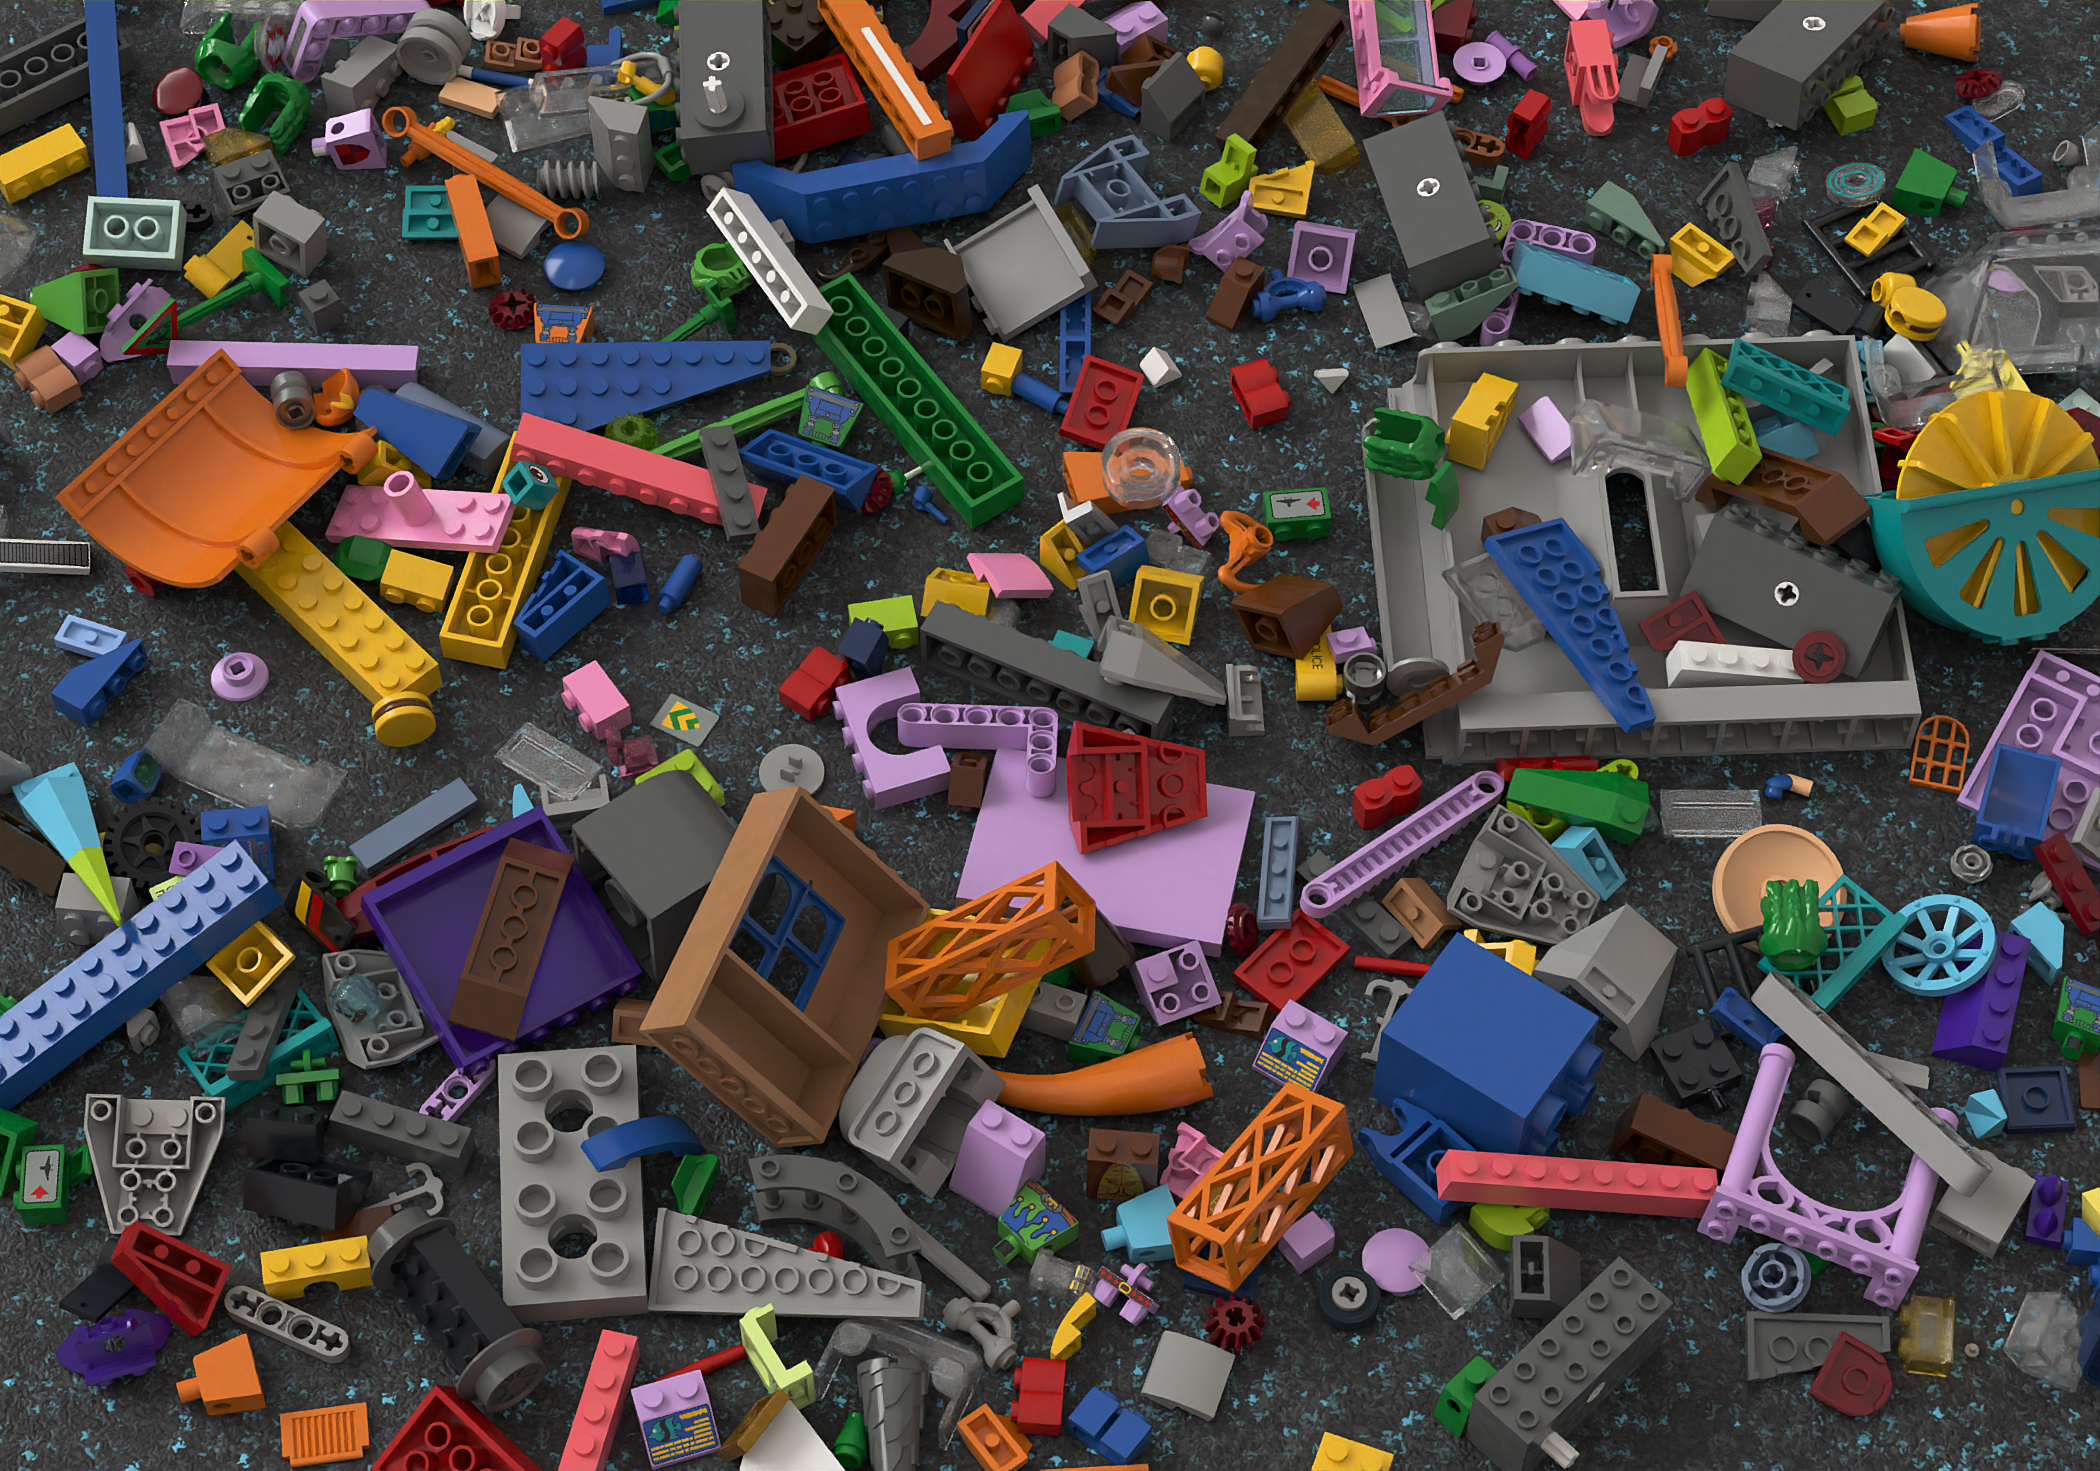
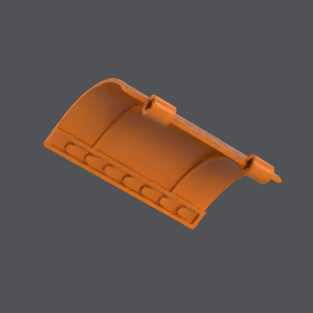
(206, 479)

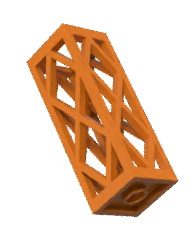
(915, 973)
(1318, 1127)

